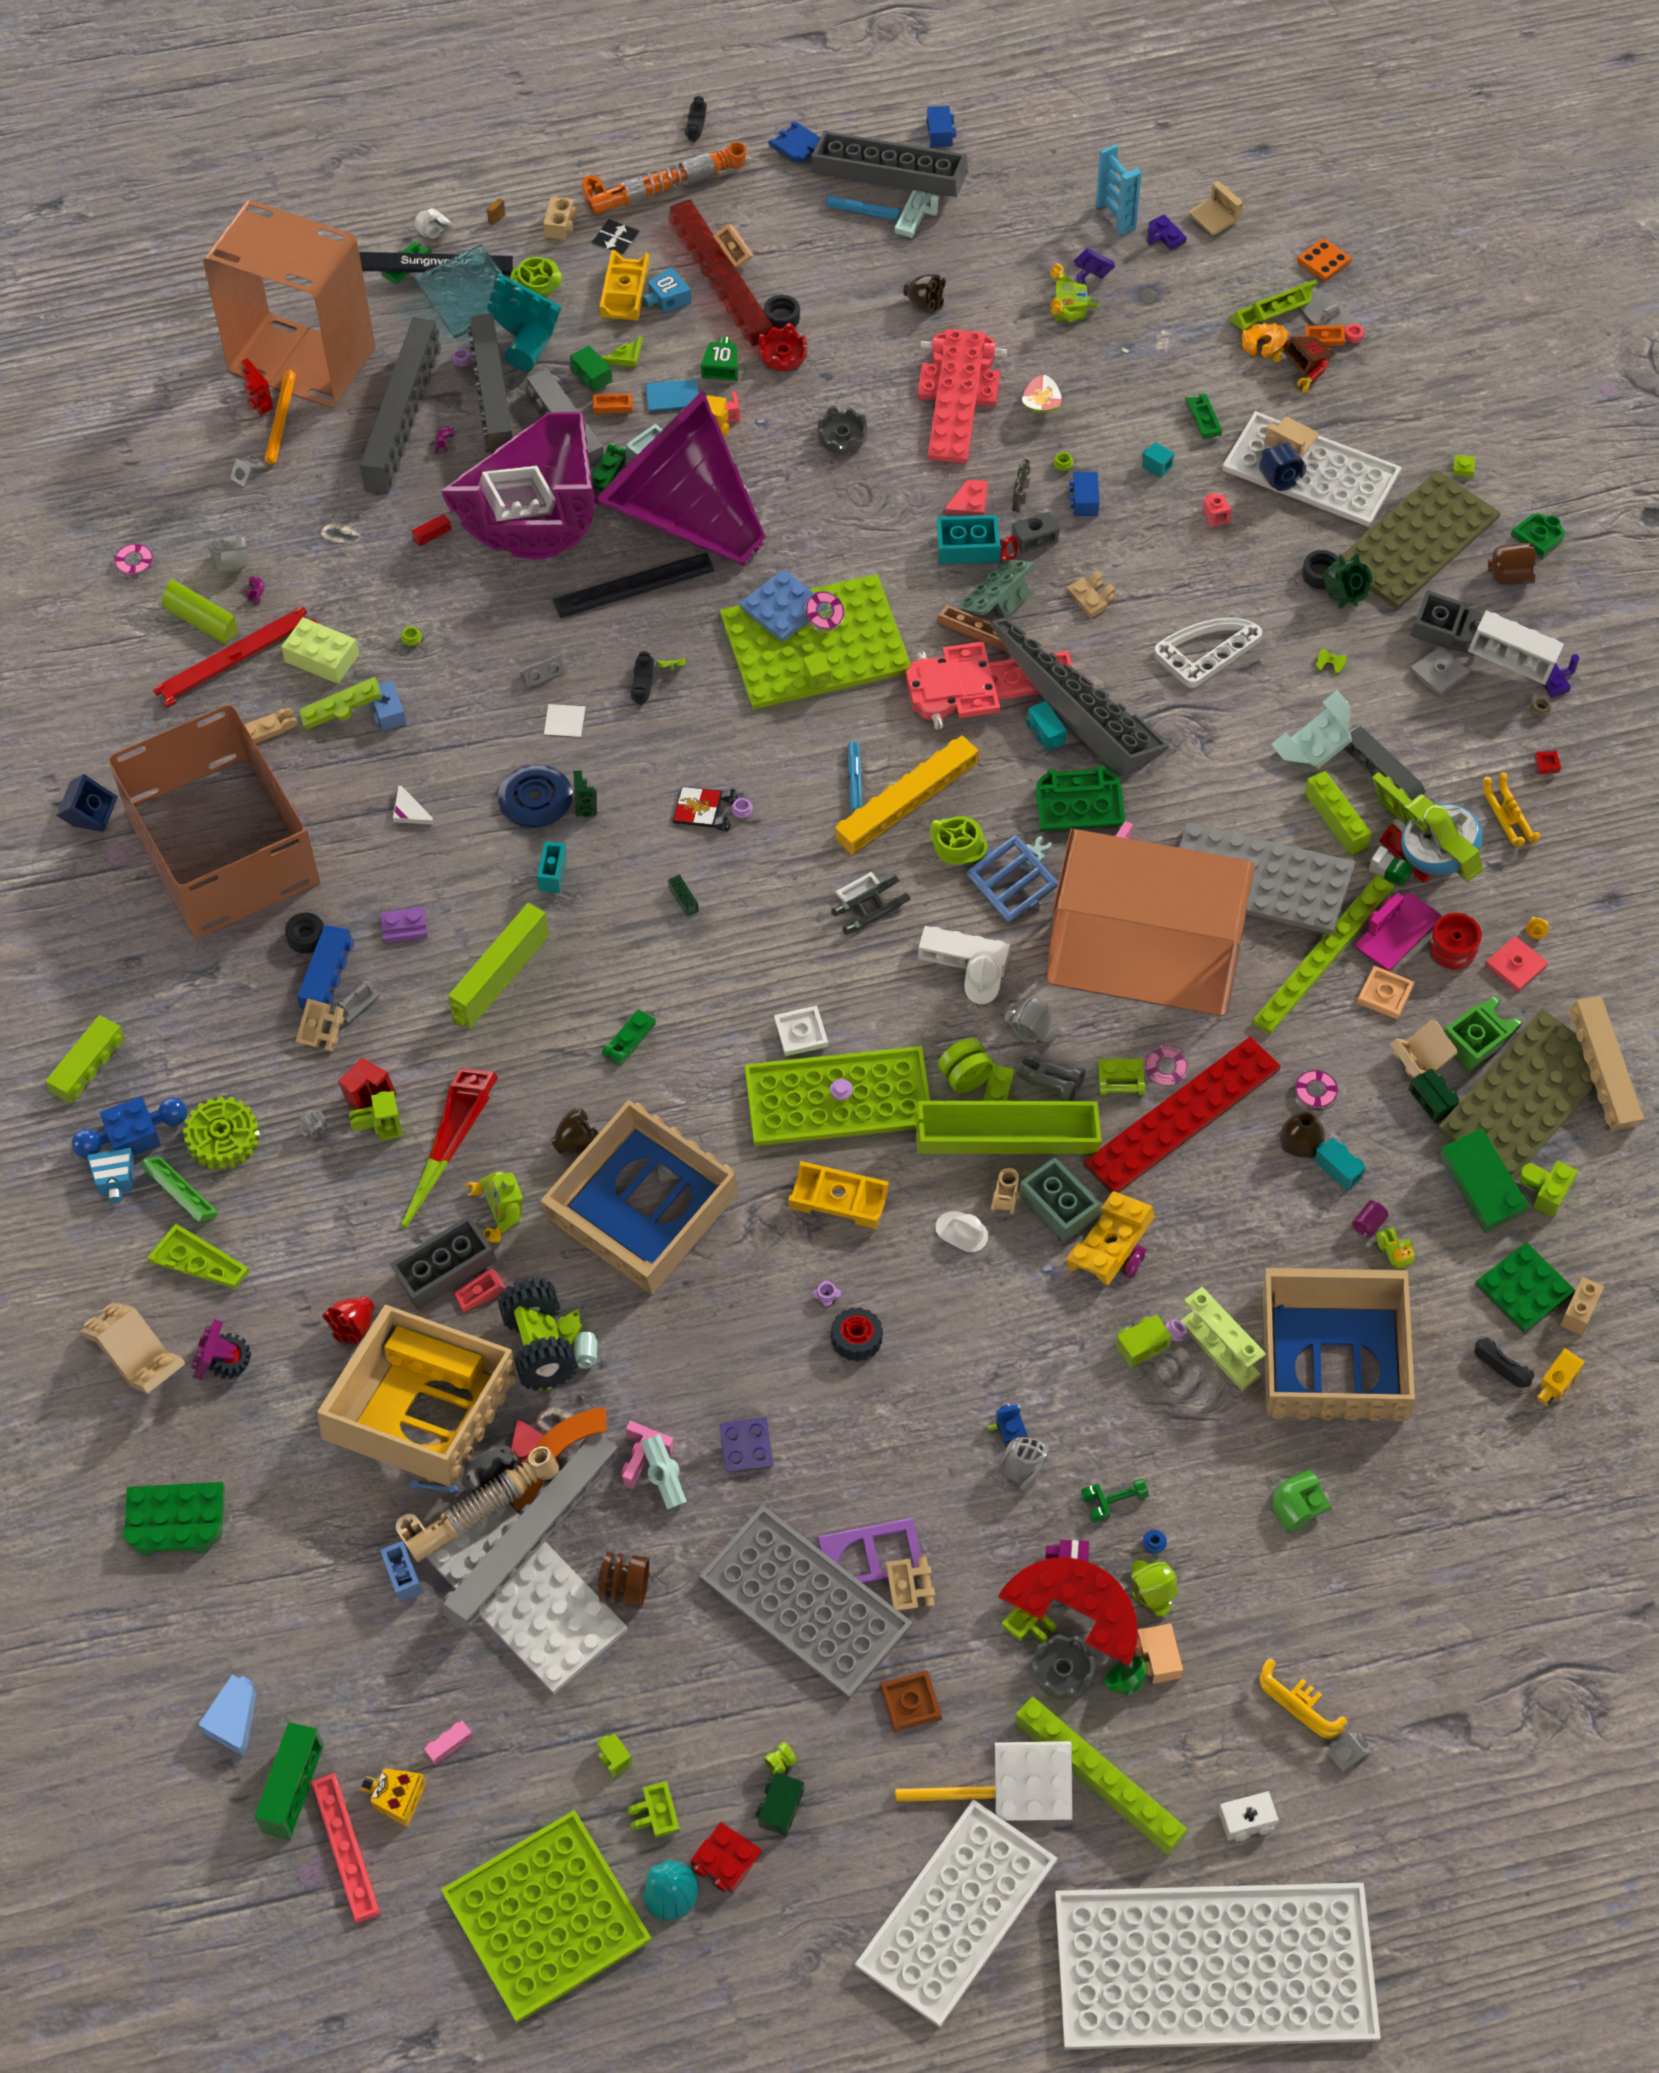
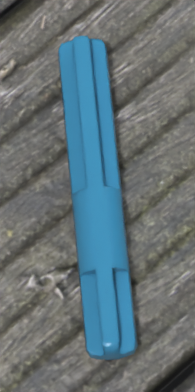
(862, 208)
(854, 770)

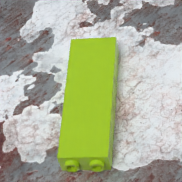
(498, 966)

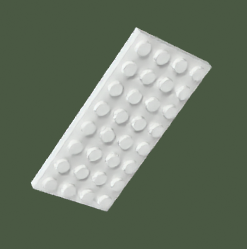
(1335, 474)
(545, 1609)
(956, 1913)

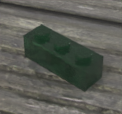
(683, 895)

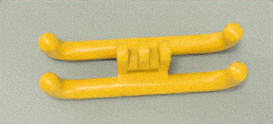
(1509, 812)
(1300, 1703)

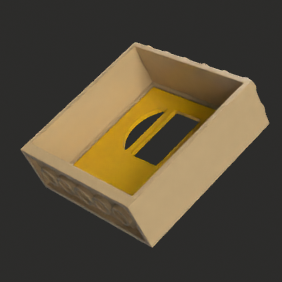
(374, 1395)

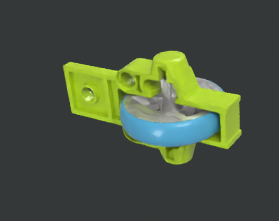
(1431, 832)

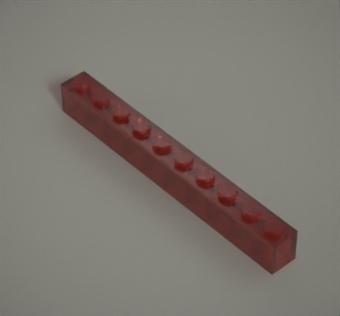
(720, 271)

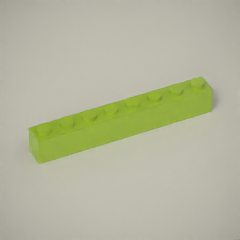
(1104, 1778)

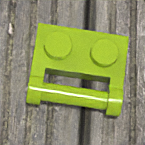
(1121, 1071)

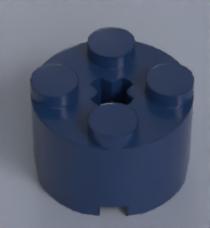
(1282, 466)

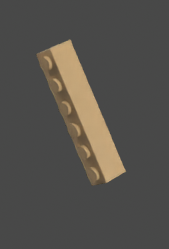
(1606, 1063)

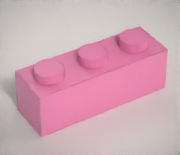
(448, 1742)

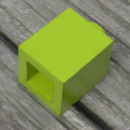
(817, 670)

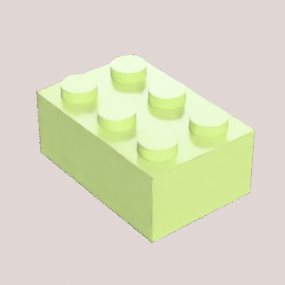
(320, 650)

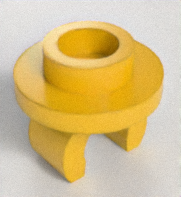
(1537, 928)

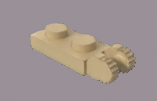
(270, 725)

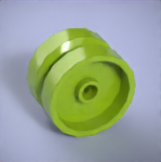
(966, 1065)

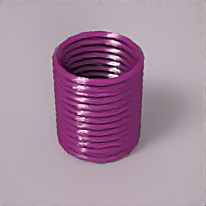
(1370, 1218)

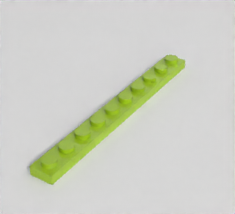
(1323, 955)

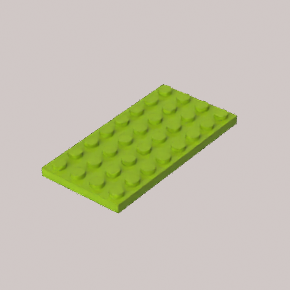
(794, 1100)

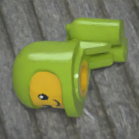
(1398, 1250)

